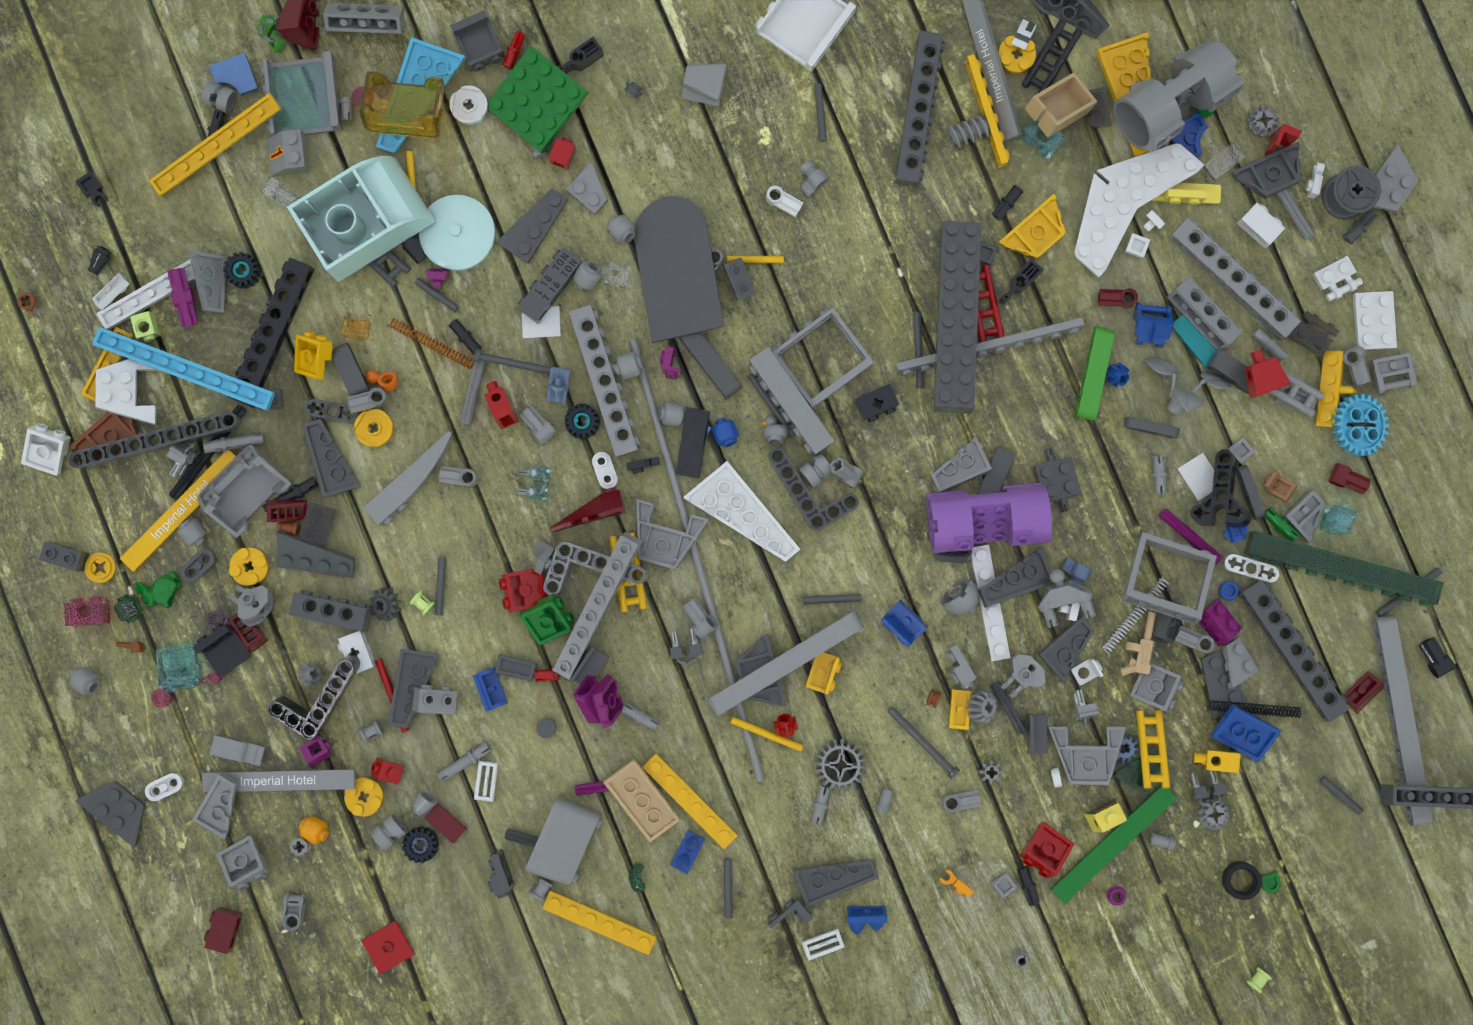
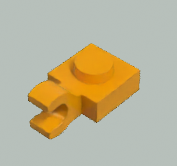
(960, 887)

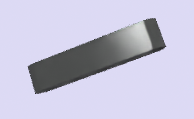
(711, 364)

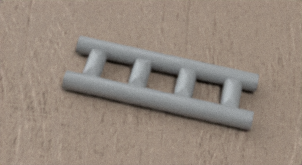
(1289, 398)

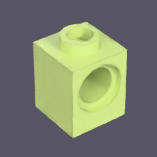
(138, 322)

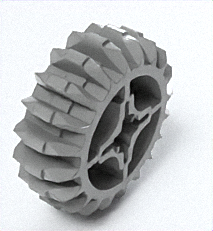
(857, 766)

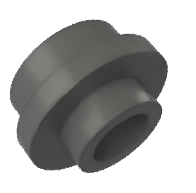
(633, 89)

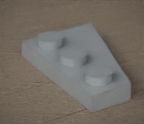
(209, 279)
(963, 467)
(217, 806)

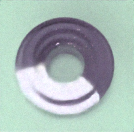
(211, 618)

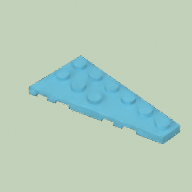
(421, 62)

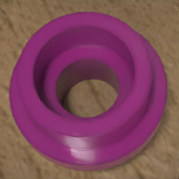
(1122, 895)

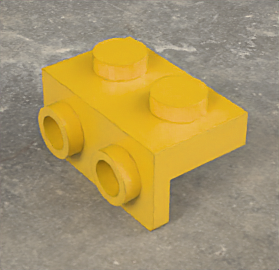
(823, 672)

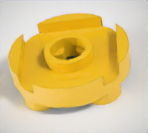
(1019, 65)
(378, 438)
(238, 569)
(374, 801)

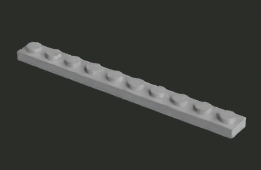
(999, 345)

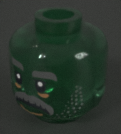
(128, 608)

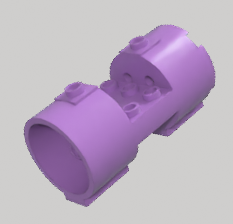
(1014, 515)

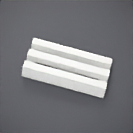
(478, 781)
(824, 943)

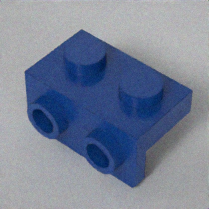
(903, 623)

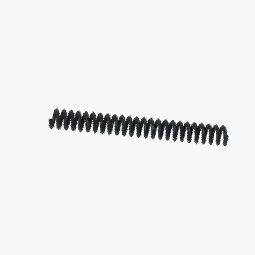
(1267, 711)

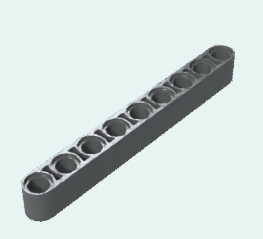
(146, 444)

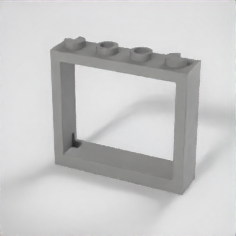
(809, 327)
(1160, 605)

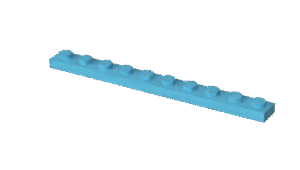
(183, 369)

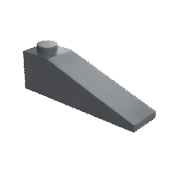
(1077, 13)

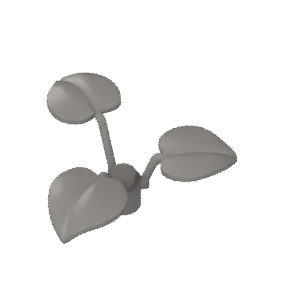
(1180, 398)

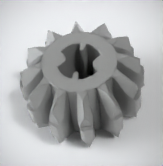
(982, 706)

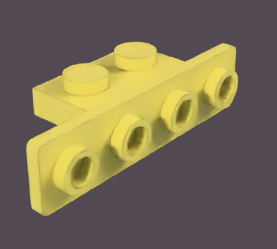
(1192, 194)

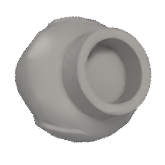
(773, 432)

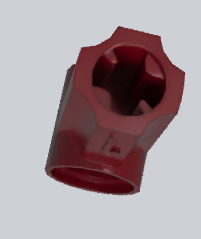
(1115, 297)
(1344, 477)

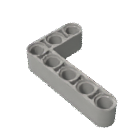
(592, 563)

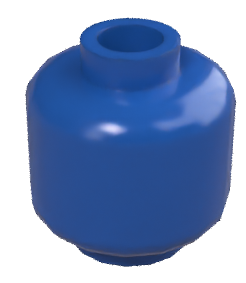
(725, 432)

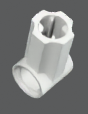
(786, 202)

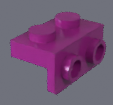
(666, 360)
(1219, 623)

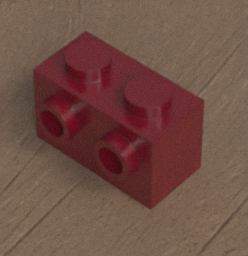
(222, 930)

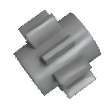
(309, 674)
(994, 776)

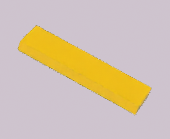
(107, 358)

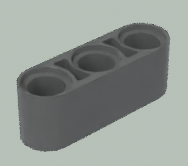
(1229, 369)
(349, 370)

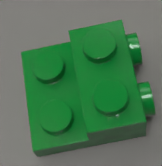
(548, 619)

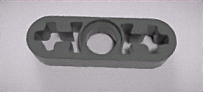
(319, 403)
(1151, 427)
(1250, 492)

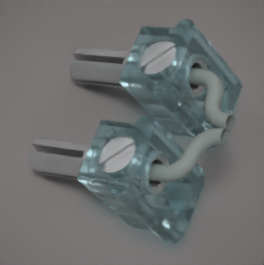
(536, 492)

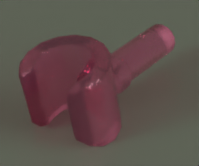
(213, 677)

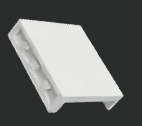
(804, 27)

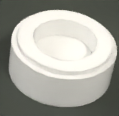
(1056, 777)

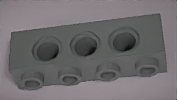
(302, 608)

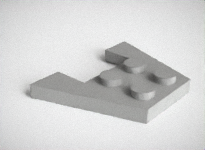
(662, 544)
(1088, 762)

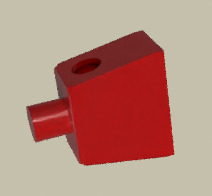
(1264, 375)
(500, 405)

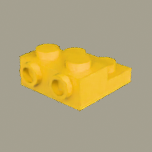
(311, 353)

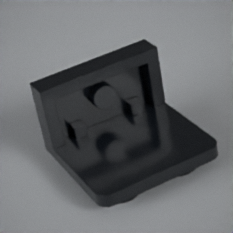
(223, 649)

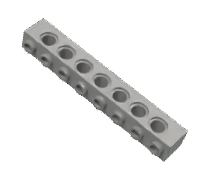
(1237, 290)
(579, 318)
(597, 605)

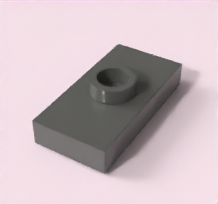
(515, 667)

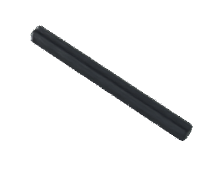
(201, 460)

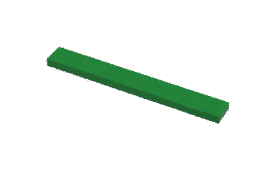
(1113, 843)

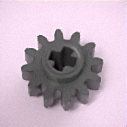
(385, 604)

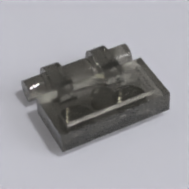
(1312, 339)

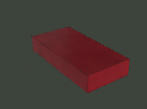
(445, 823)

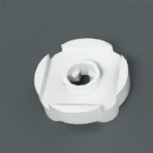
(461, 97)

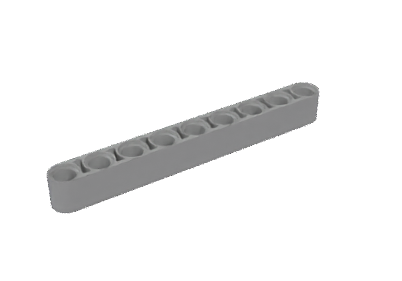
(785, 663)

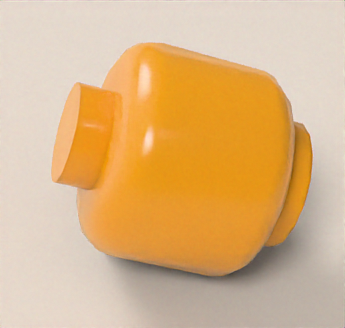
(313, 830)

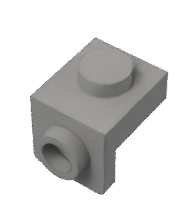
(545, 554)

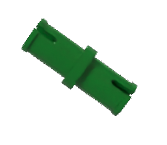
(1281, 524)

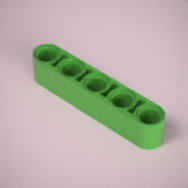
(1095, 373)

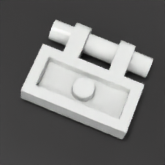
(1334, 273)

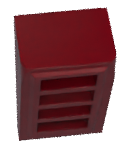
(278, 504)
(251, 642)

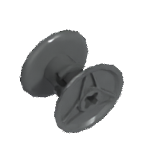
(1351, 192)

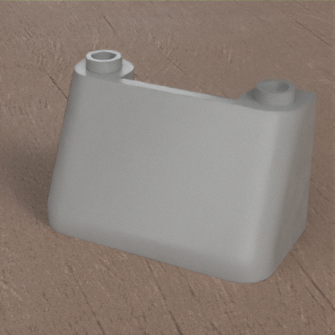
(241, 490)
(563, 841)

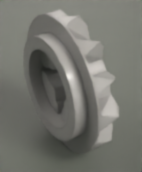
(1258, 127)
(1208, 821)

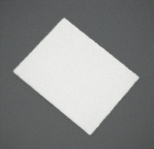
(547, 327)
(1198, 475)

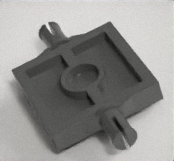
(1059, 478)

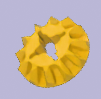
(91, 567)

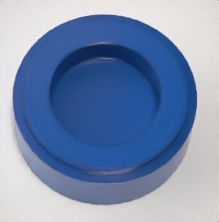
(1228, 590)

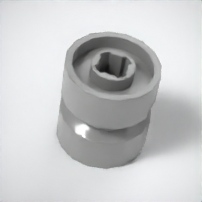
(216, 96)
(815, 470)
(386, 834)

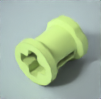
(422, 603)
(1259, 980)

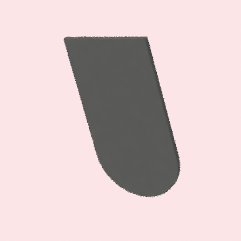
(677, 269)

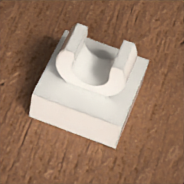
(1154, 220)
(1071, 611)

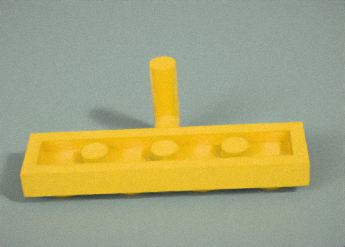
(1332, 388)

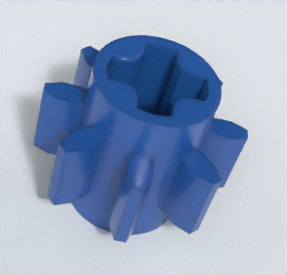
(1117, 374)
(1235, 534)

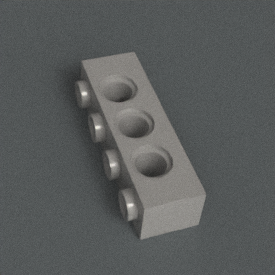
(364, 18)
(1204, 314)

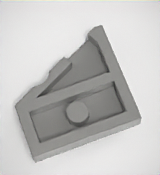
(588, 190)
(1306, 514)
(1238, 662)

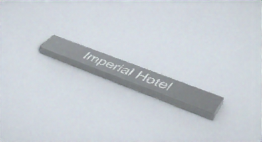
(992, 68)
(287, 780)

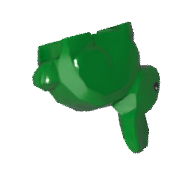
(162, 591)

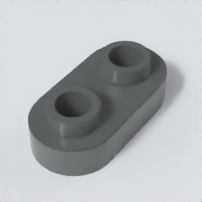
(956, 556)
(199, 565)

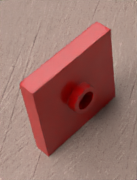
(388, 947)

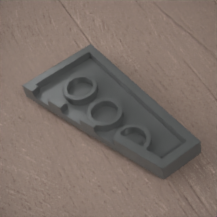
(531, 229)
(329, 463)
(304, 556)
(1024, 577)

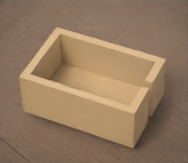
(1061, 104)

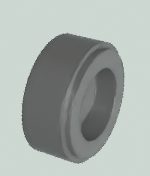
(546, 728)

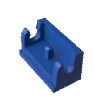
(490, 689)

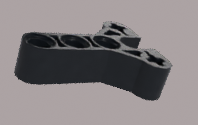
(1212, 505)

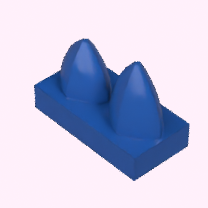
(687, 852)
(859, 915)

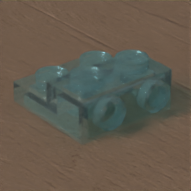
(178, 667)

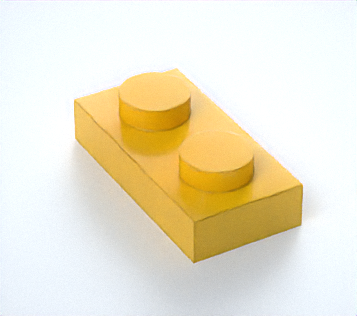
(958, 713)

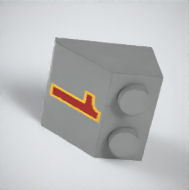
(288, 153)

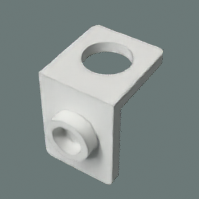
(1093, 667)

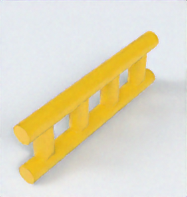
(640, 598)
(1145, 758)

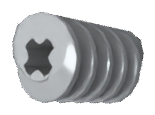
(968, 131)

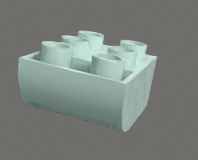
(360, 215)

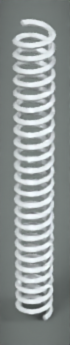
(1132, 614)

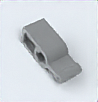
(237, 750)

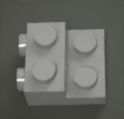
(961, 671)
(1158, 688)
(243, 864)

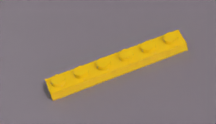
(985, 102)
(689, 800)
(599, 922)

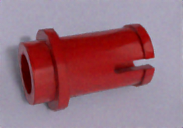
(546, 675)

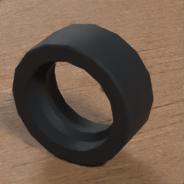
(1256, 885)

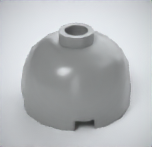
(962, 598)

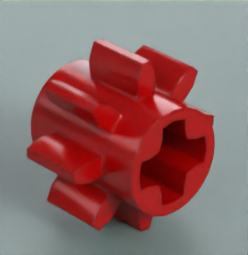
(785, 725)

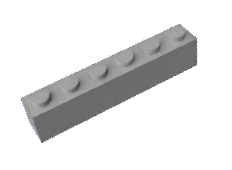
(791, 402)

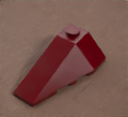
(298, 23)
(601, 507)

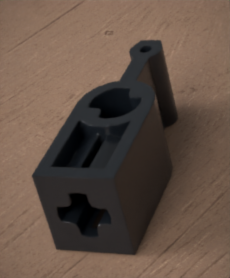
(589, 51)
(1022, 275)

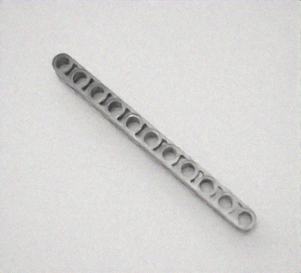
(1400, 712)

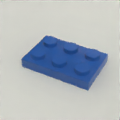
(1245, 733)

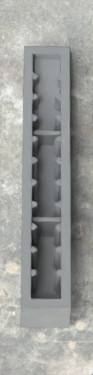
(407, 484)

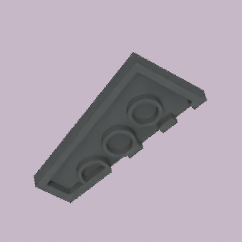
(412, 671)
(831, 880)

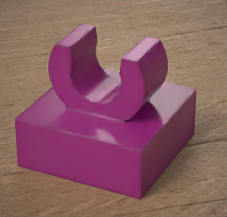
(438, 276)

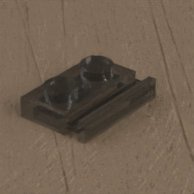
(317, 524)

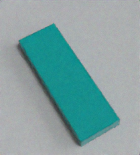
(1194, 340)

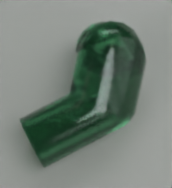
(634, 878)

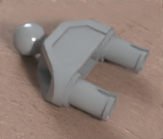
(1064, 594)

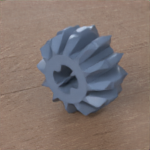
(1126, 755)

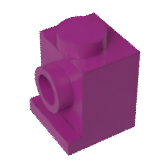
(309, 751)

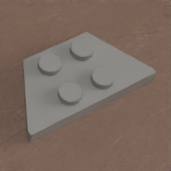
(1395, 180)

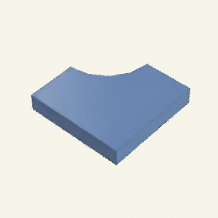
(235, 72)

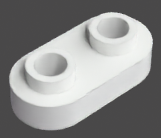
(604, 470)
(165, 786)

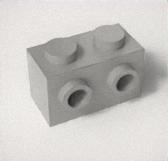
(434, 700)

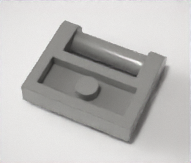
(1390, 367)

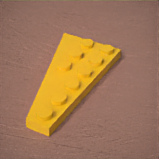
(1123, 66)

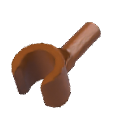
(135, 646)

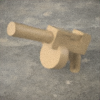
(1144, 650)

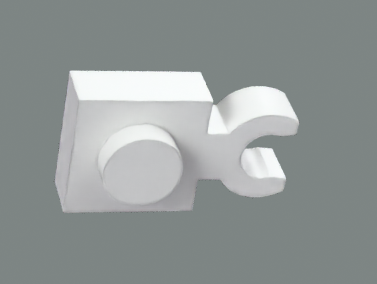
(1314, 184)

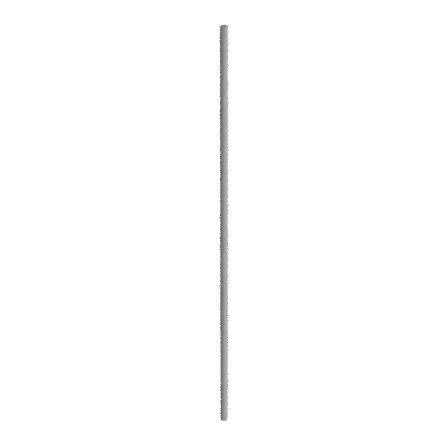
(696, 557)

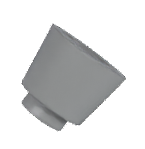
(423, 803)

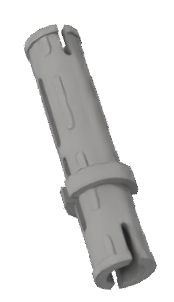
(232, 443)
(470, 758)

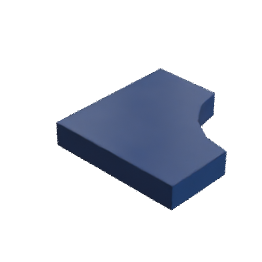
(1191, 134)

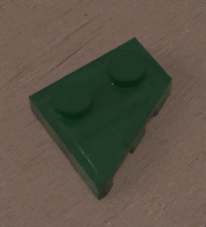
(1132, 773)

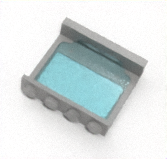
(306, 94)

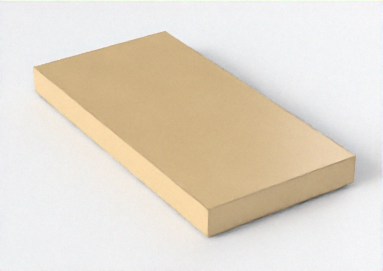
(641, 800)

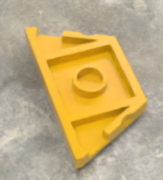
(1036, 231)

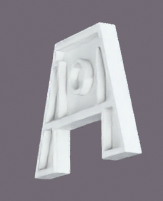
(118, 391)

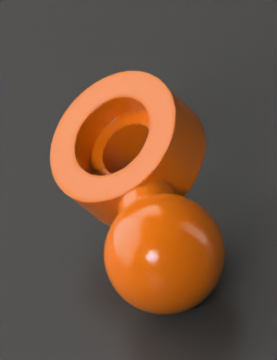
(387, 380)

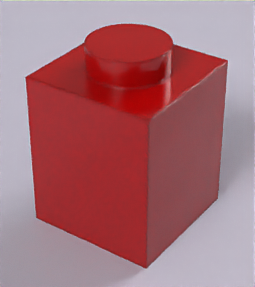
(562, 153)

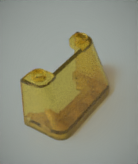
(402, 107)

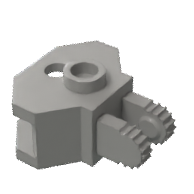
(251, 603)
(1022, 675)

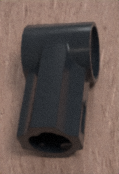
(1438, 661)

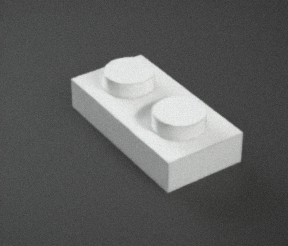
(110, 291)

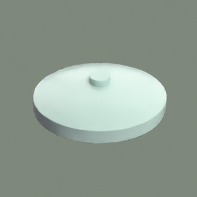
(460, 235)

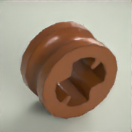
(28, 307)
(933, 698)

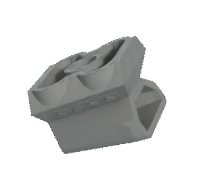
(704, 83)

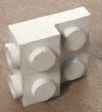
(45, 449)

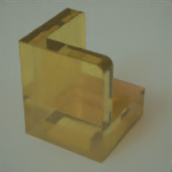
(355, 328)

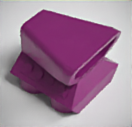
(599, 700)

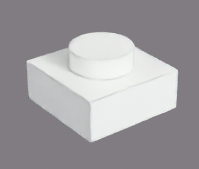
(1137, 245)

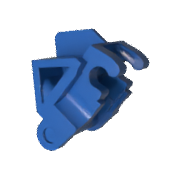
(1150, 328)

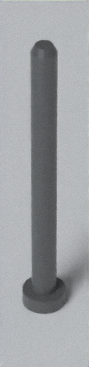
(510, 362)
(923, 742)

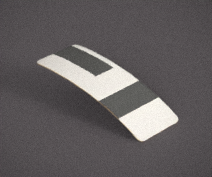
(1024, 34)

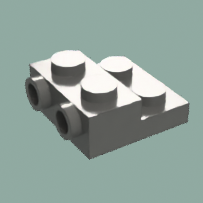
(501, 880)

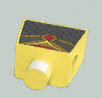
(1106, 816)

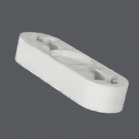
(1265, 567)

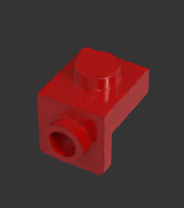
(386, 771)

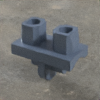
(558, 384)

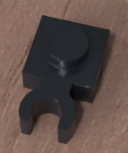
(90, 187)
(639, 465)

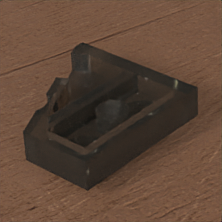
(1099, 114)

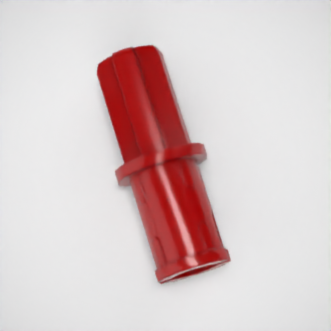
(514, 50)

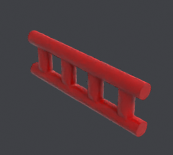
(994, 311)

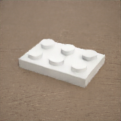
(1375, 320)

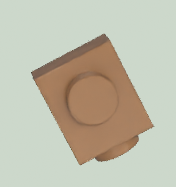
(1279, 486)

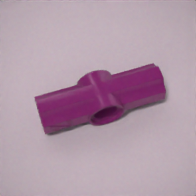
(183, 297)

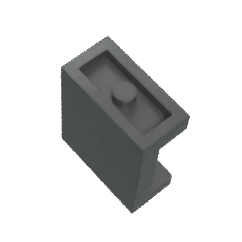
(477, 41)

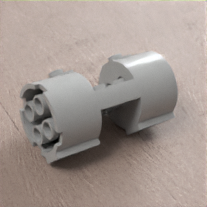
(1202, 78)

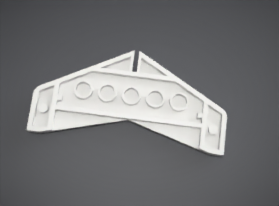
(1129, 187)

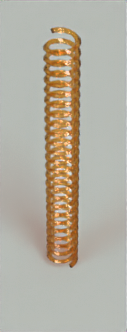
(417, 339)

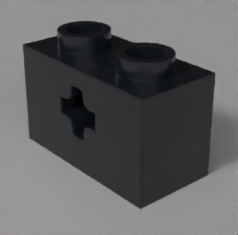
(884, 395)

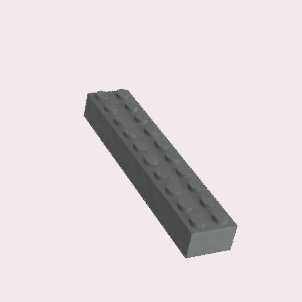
(957, 317)

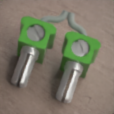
(267, 27)

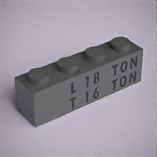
(550, 285)

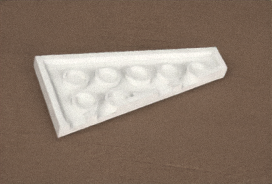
(734, 504)

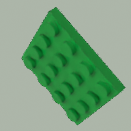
(536, 99)

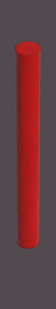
(387, 683)

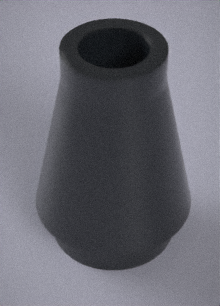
(414, 249)
(99, 259)

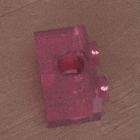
(98, 614)

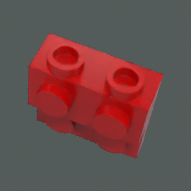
(522, 589)
(1046, 851)

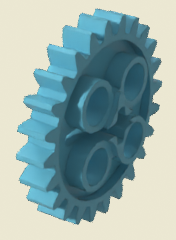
(1356, 439)

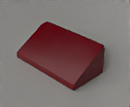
(1363, 692)

